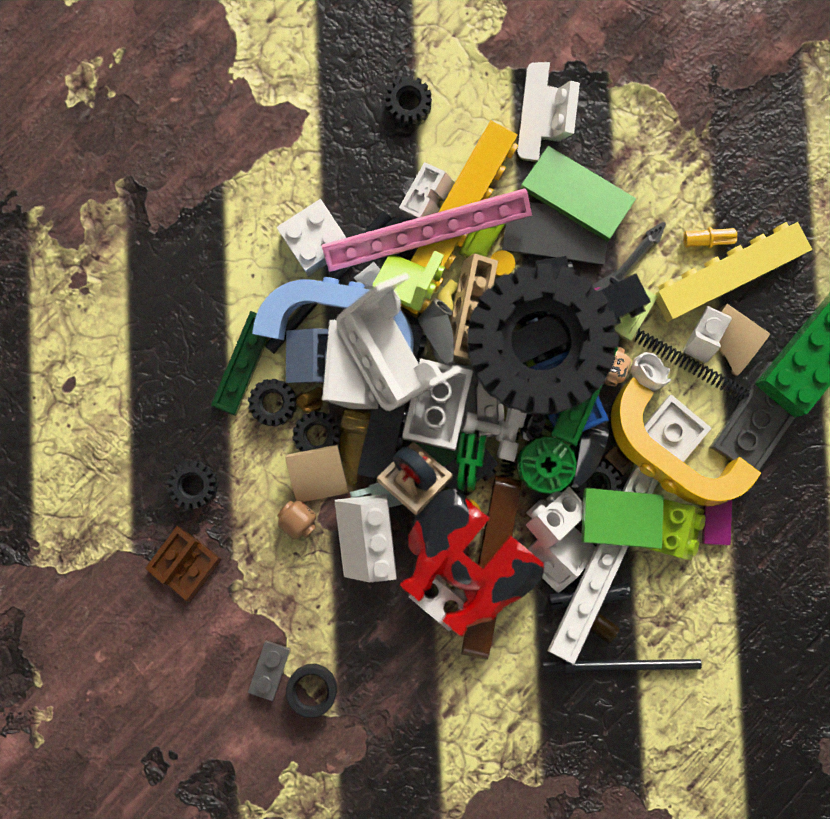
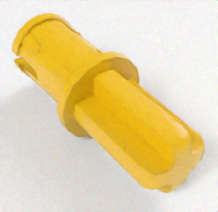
(709, 237)

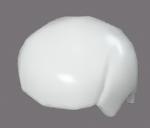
(650, 371)

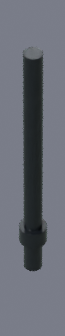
(621, 665)

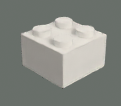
(308, 232)

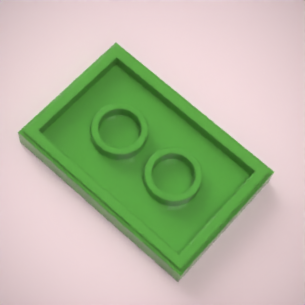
(622, 518)

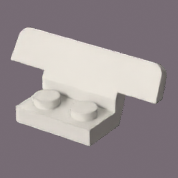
(546, 111)
(564, 559)

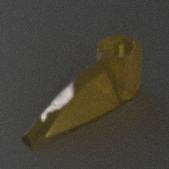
(352, 439)

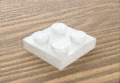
(676, 428)

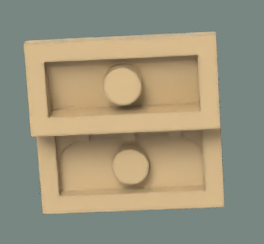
(316, 473)

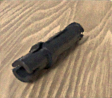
(614, 593)

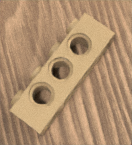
(475, 277)

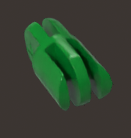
(470, 460)

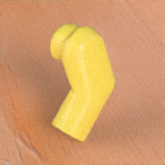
(447, 293)

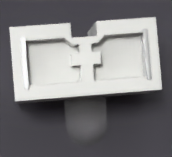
(425, 192)

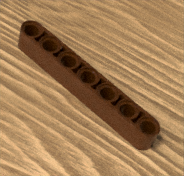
(502, 517)

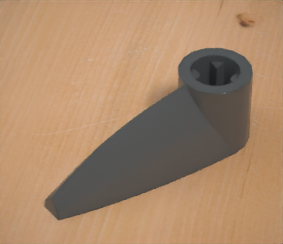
(438, 329)

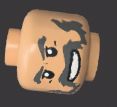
(620, 369)

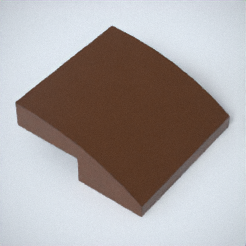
(183, 563)

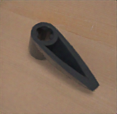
(589, 453)

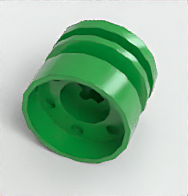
(536, 478)

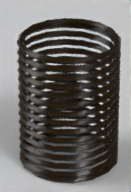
(603, 629)

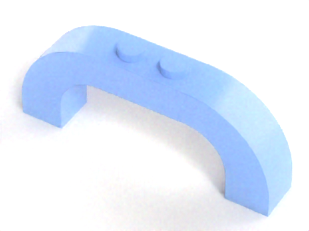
(280, 304)

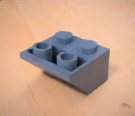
(306, 355)

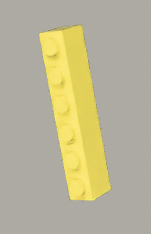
(731, 272)

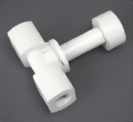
(505, 431)

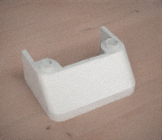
(382, 349)

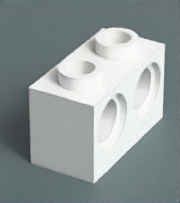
(561, 513)
(434, 604)

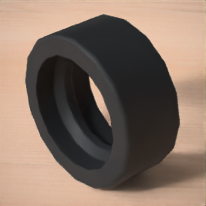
(305, 710)

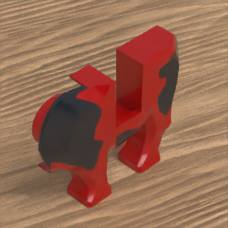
(439, 541)

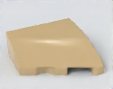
(740, 339)

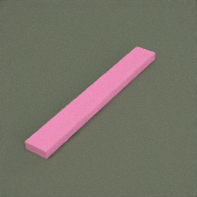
(427, 230)

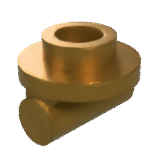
(310, 400)

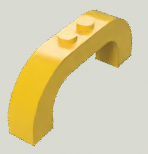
(664, 466)

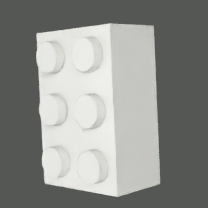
(437, 413)

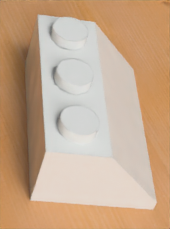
(343, 378)
(366, 538)

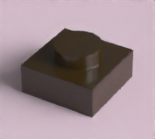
(618, 460)

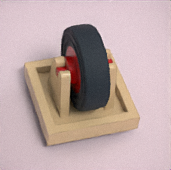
(414, 477)

